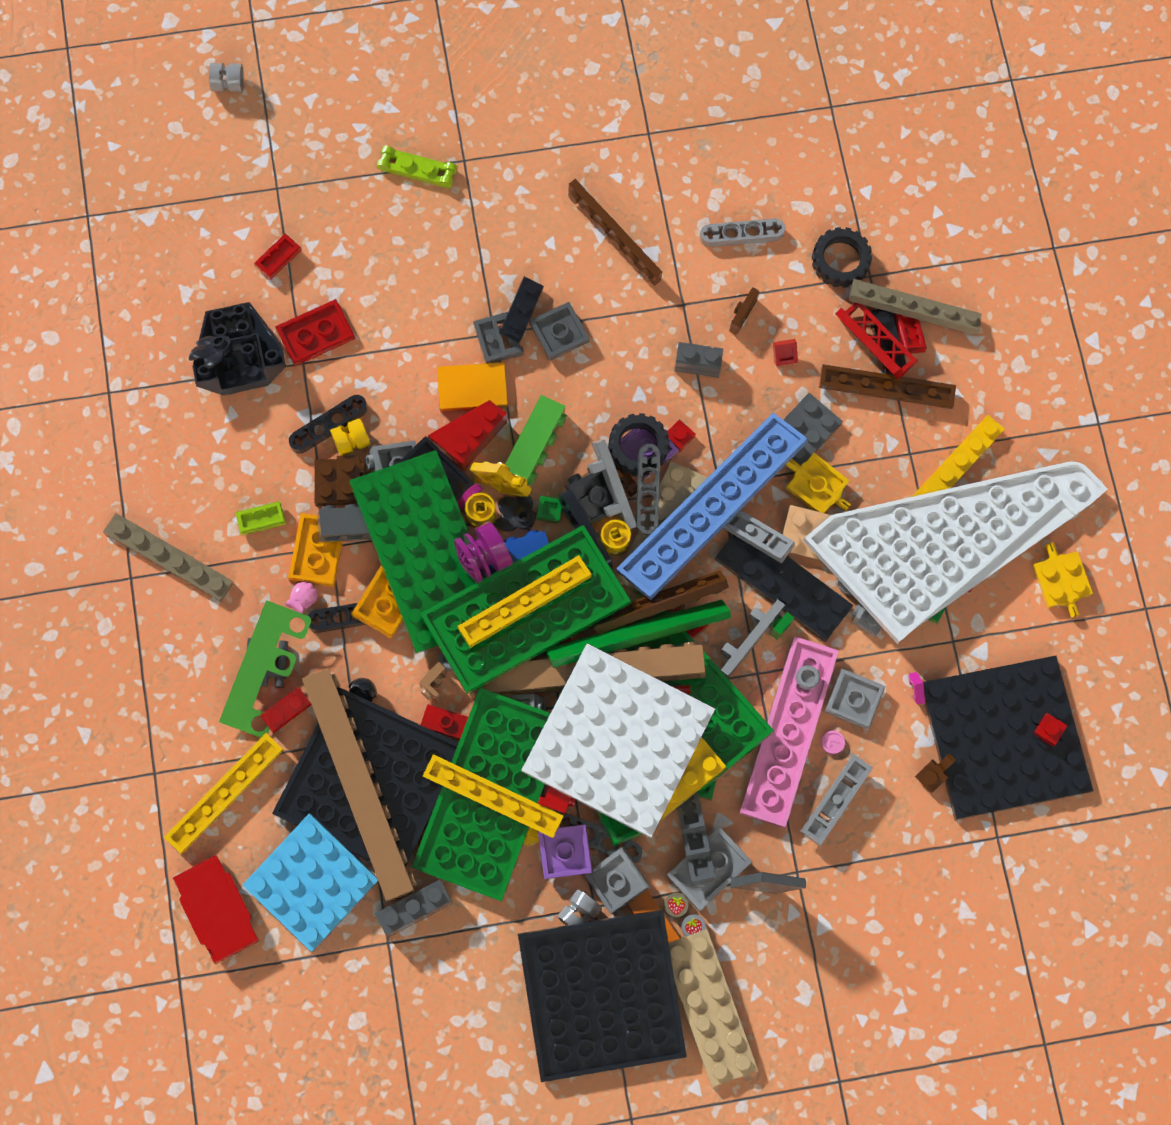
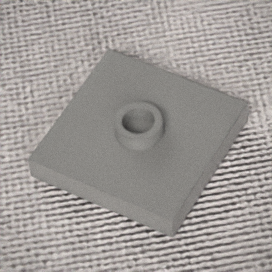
(854, 699)
(617, 880)

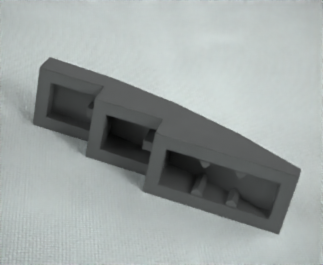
(696, 841)

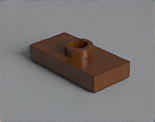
(743, 310)

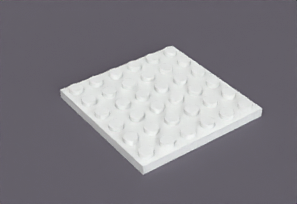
(618, 740)

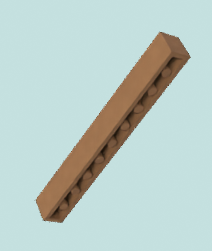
(664, 664)
(358, 785)

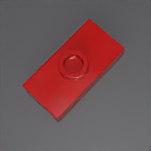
(278, 256)
(910, 334)
(444, 721)

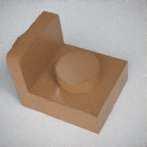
(433, 678)

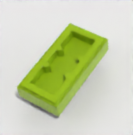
(260, 518)

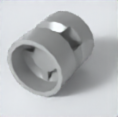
(234, 77)
(584, 905)

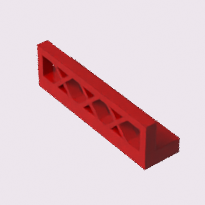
(871, 345)

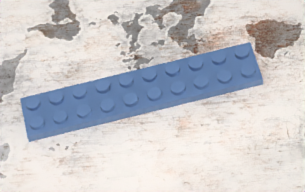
(711, 506)

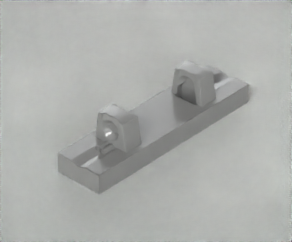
(606, 465)
(757, 533)
(763, 623)
(836, 800)

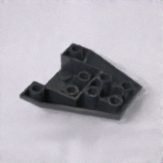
(254, 355)

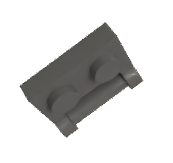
(491, 340)

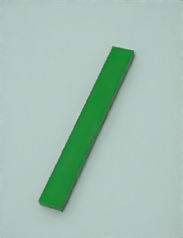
(640, 632)

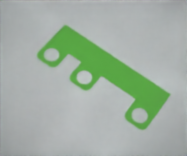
(257, 660)

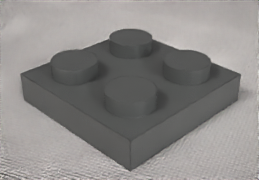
(559, 331)

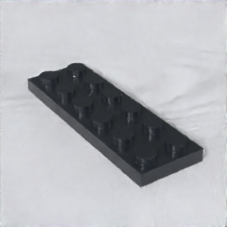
(803, 594)

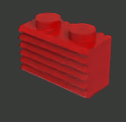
(285, 710)

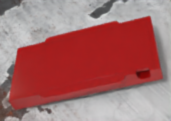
(215, 909)

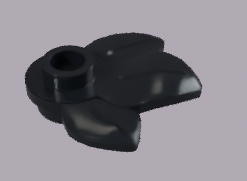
(211, 350)
(512, 512)

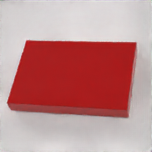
(315, 332)

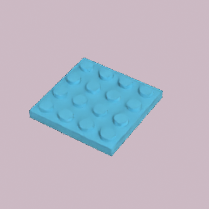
(310, 882)

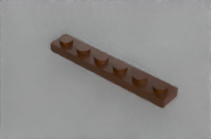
(618, 236)
(887, 386)
(664, 600)

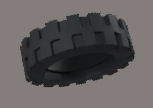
(847, 237)
(634, 422)

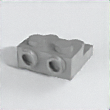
(387, 455)

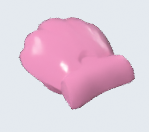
(302, 597)

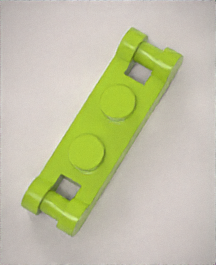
(417, 167)

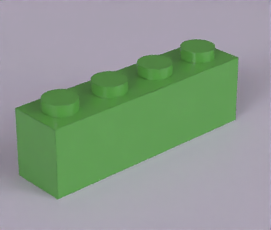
(535, 438)

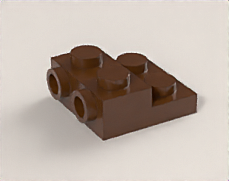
(333, 480)

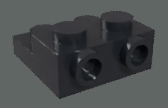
(591, 493)

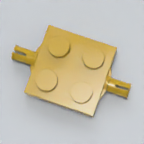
(500, 478)
(817, 484)
(1062, 580)

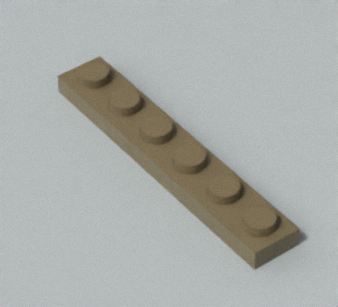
(915, 307)
(168, 557)

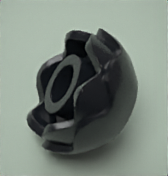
(364, 688)

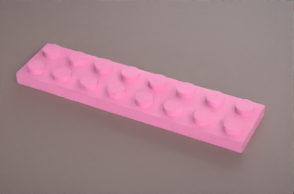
(794, 723)

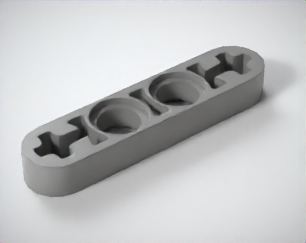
(741, 229)

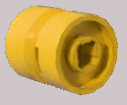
(350, 437)
(480, 509)
(615, 537)

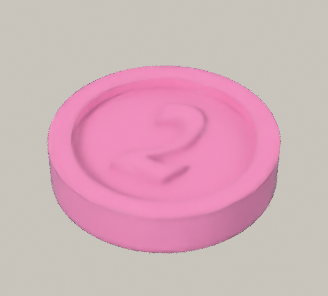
(833, 742)

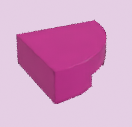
(476, 488)
(915, 680)

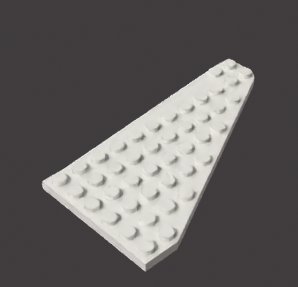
(932, 548)

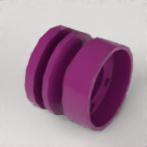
(480, 553)

